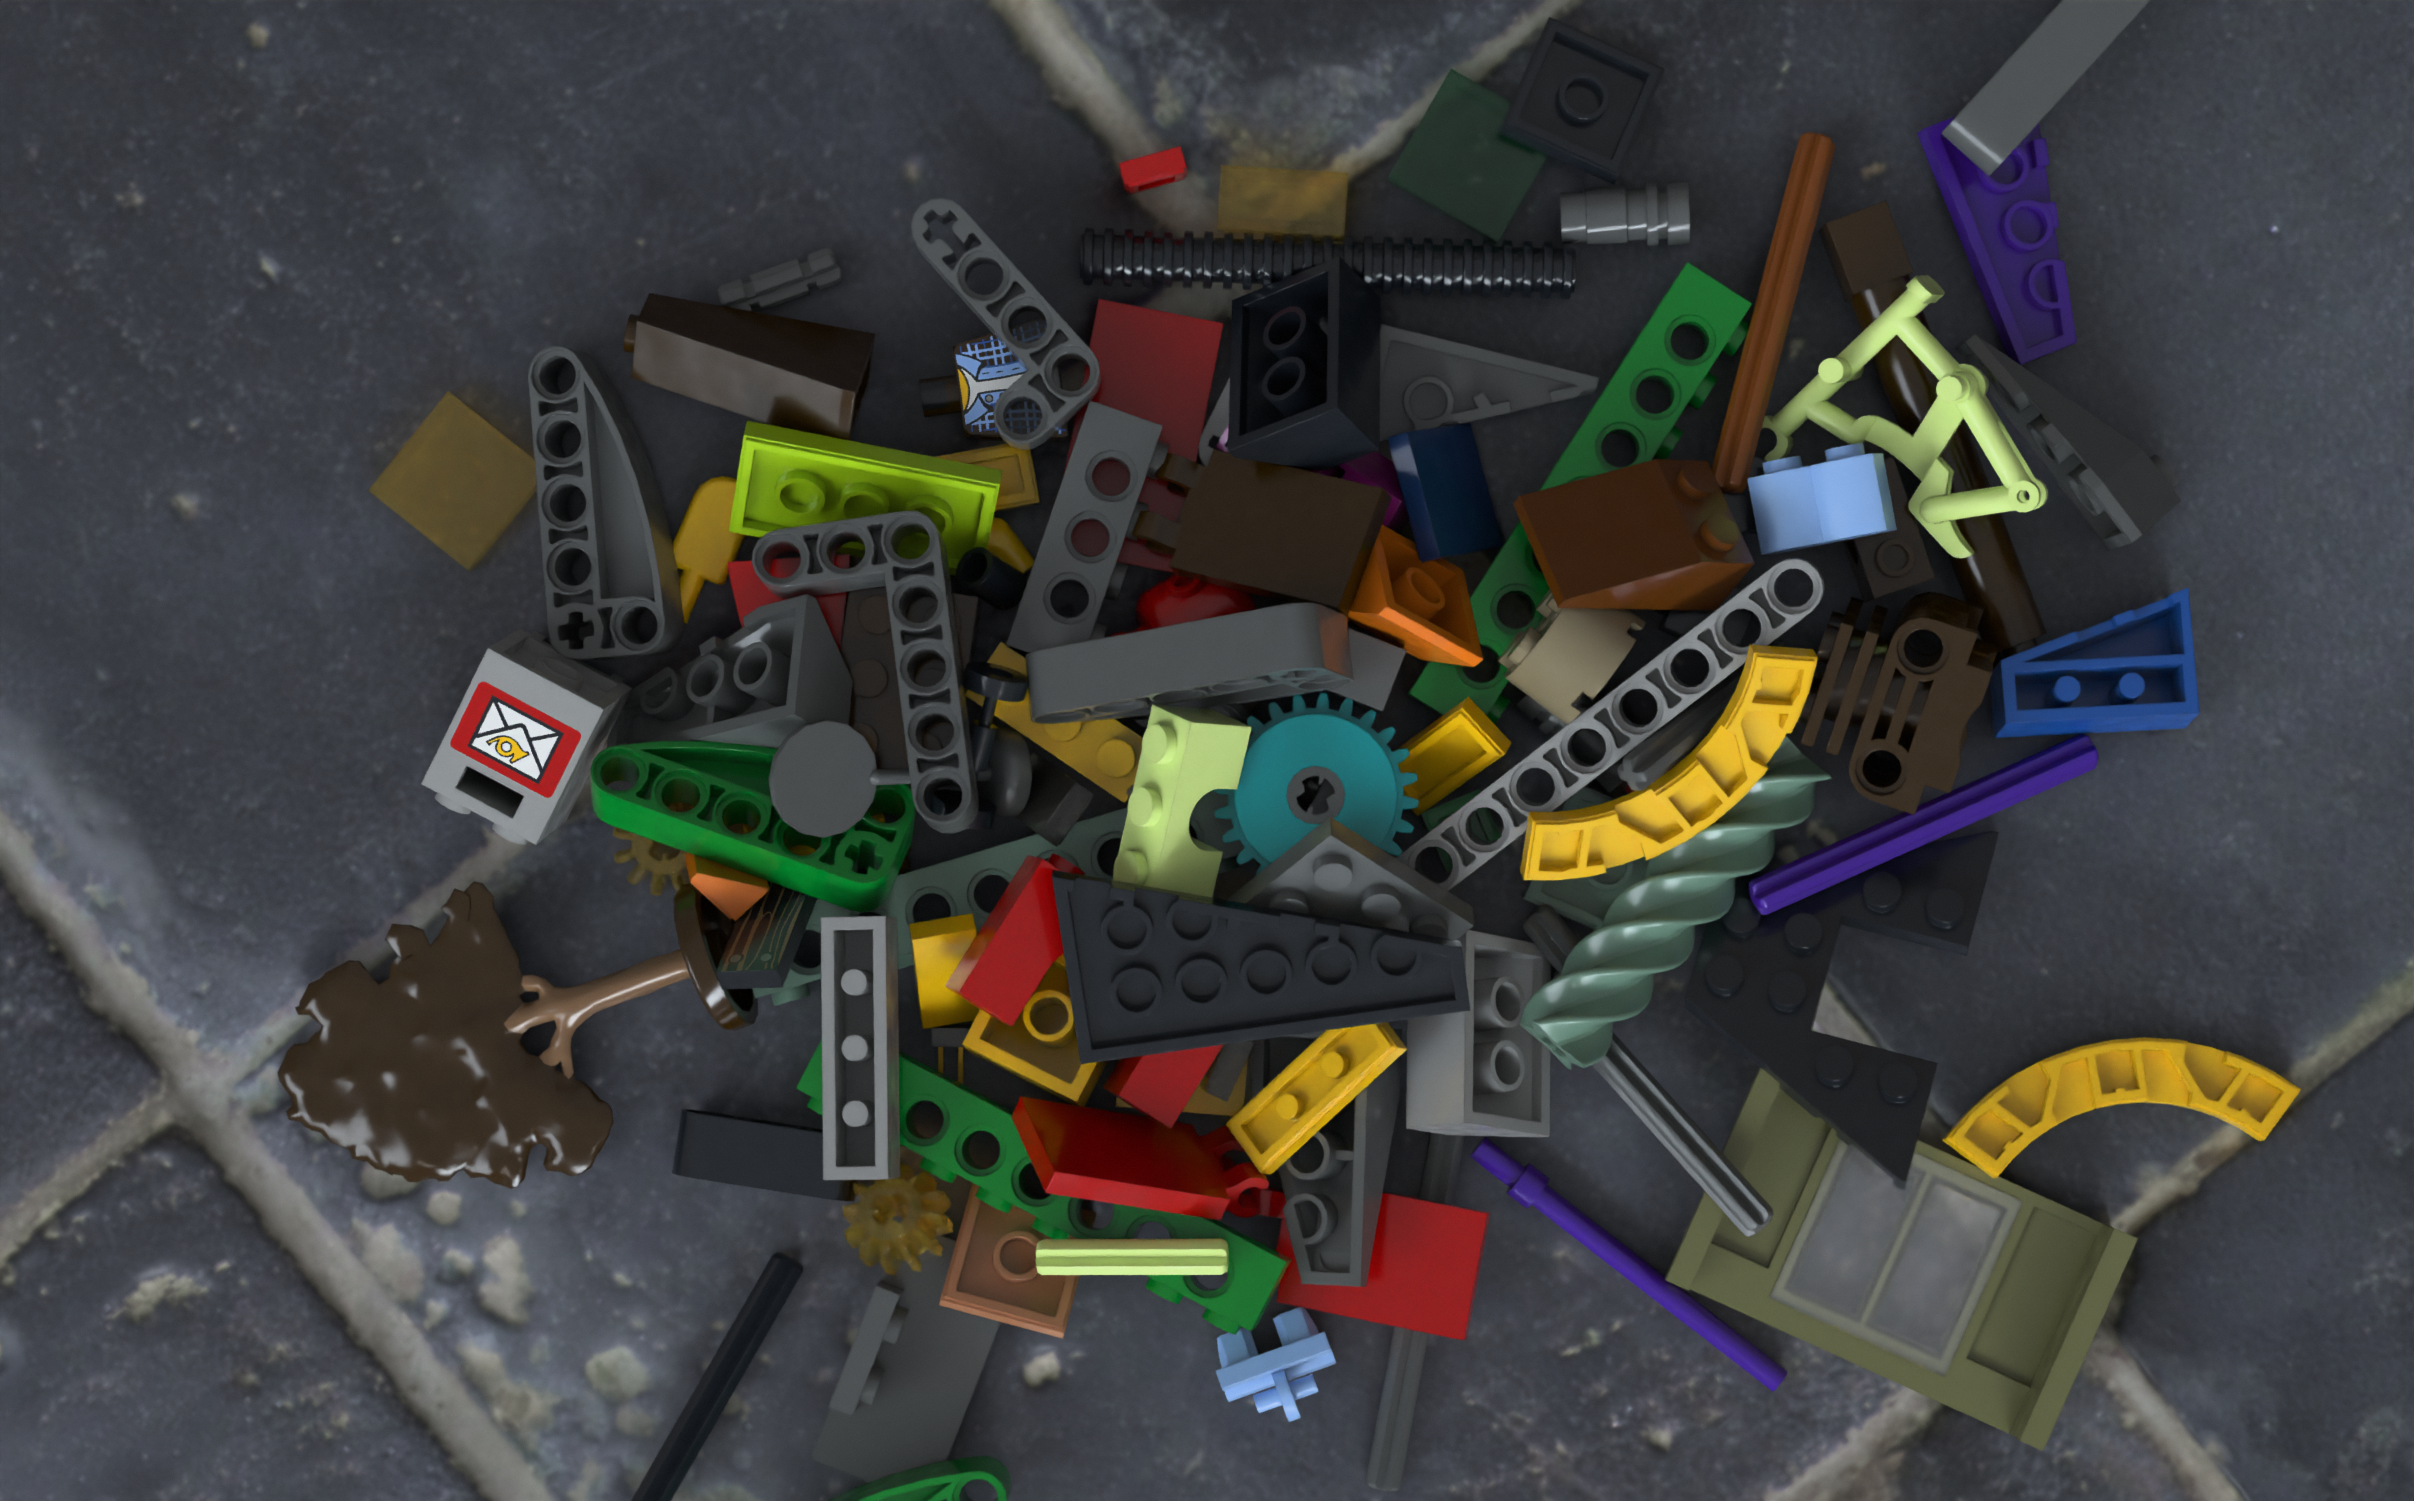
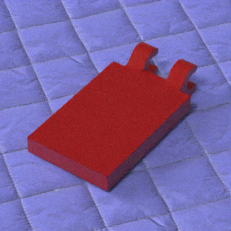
(1135, 1160)
(1419, 1268)

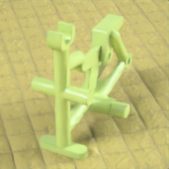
(1960, 396)

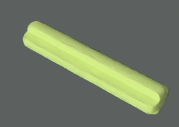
(1132, 1256)

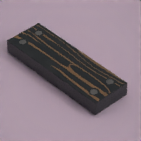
(765, 940)

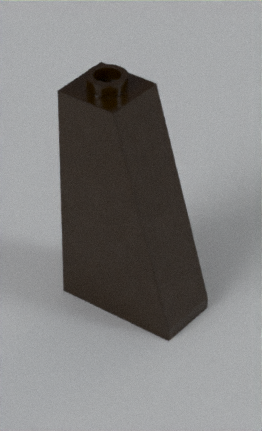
(753, 363)

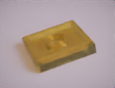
(458, 481)

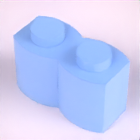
(1822, 501)

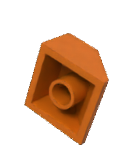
(1416, 603)

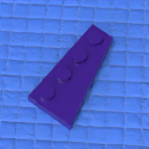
(2009, 241)

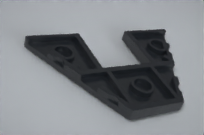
(1766, 975)

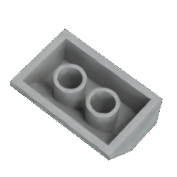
(1479, 1066)

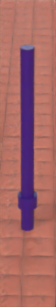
(1530, 1187)

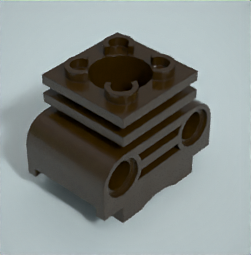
(1901, 695)

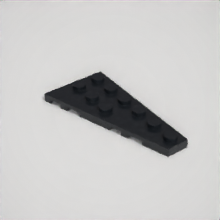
(1203, 971)

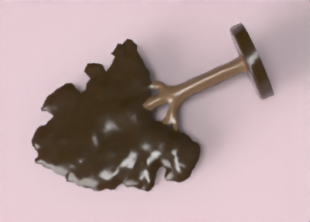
(432, 1059)

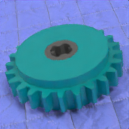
(1325, 747)

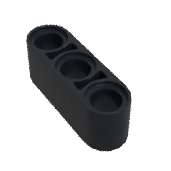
(755, 1155)

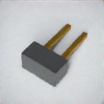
(950, 1036)

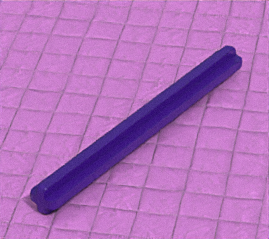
(1929, 823)

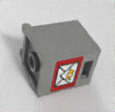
(525, 737)

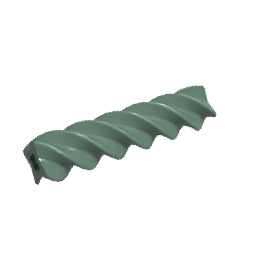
(1655, 919)

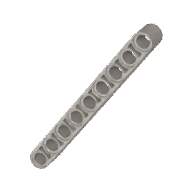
(1610, 721)

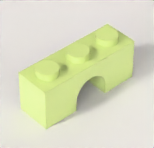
(1180, 761)

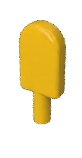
(704, 540)

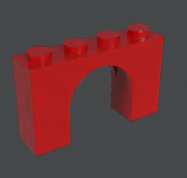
(1011, 960)

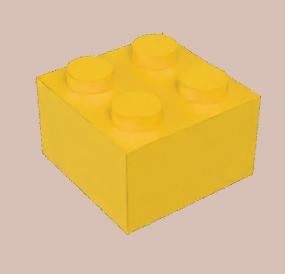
(1040, 1043)

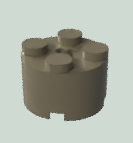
(1569, 654)

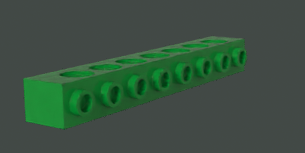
(1690, 302)
(1252, 1267)

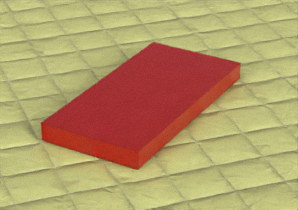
(1158, 371)

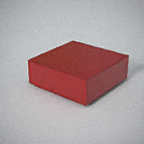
(1153, 170)

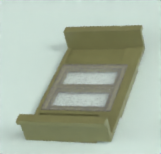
(1935, 1285)

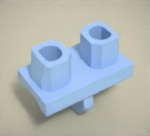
(1248, 1372)

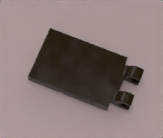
(1267, 529)

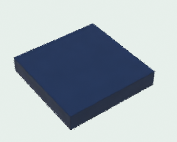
(1445, 492)

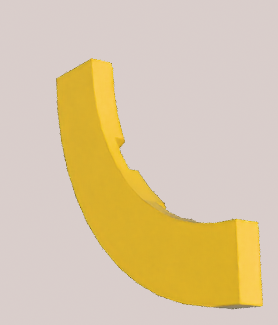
(1689, 794)
(2113, 1075)

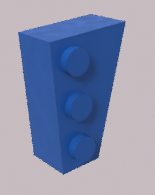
(2103, 679)

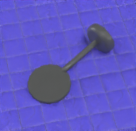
(830, 775)

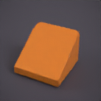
(725, 887)

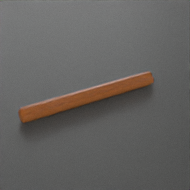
(1772, 312)

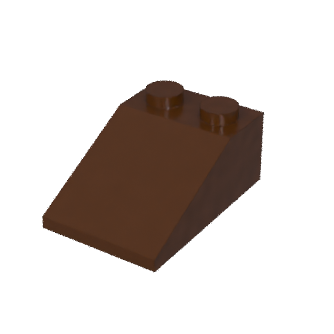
(1637, 538)

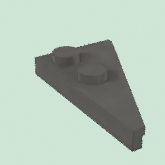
(1449, 383)

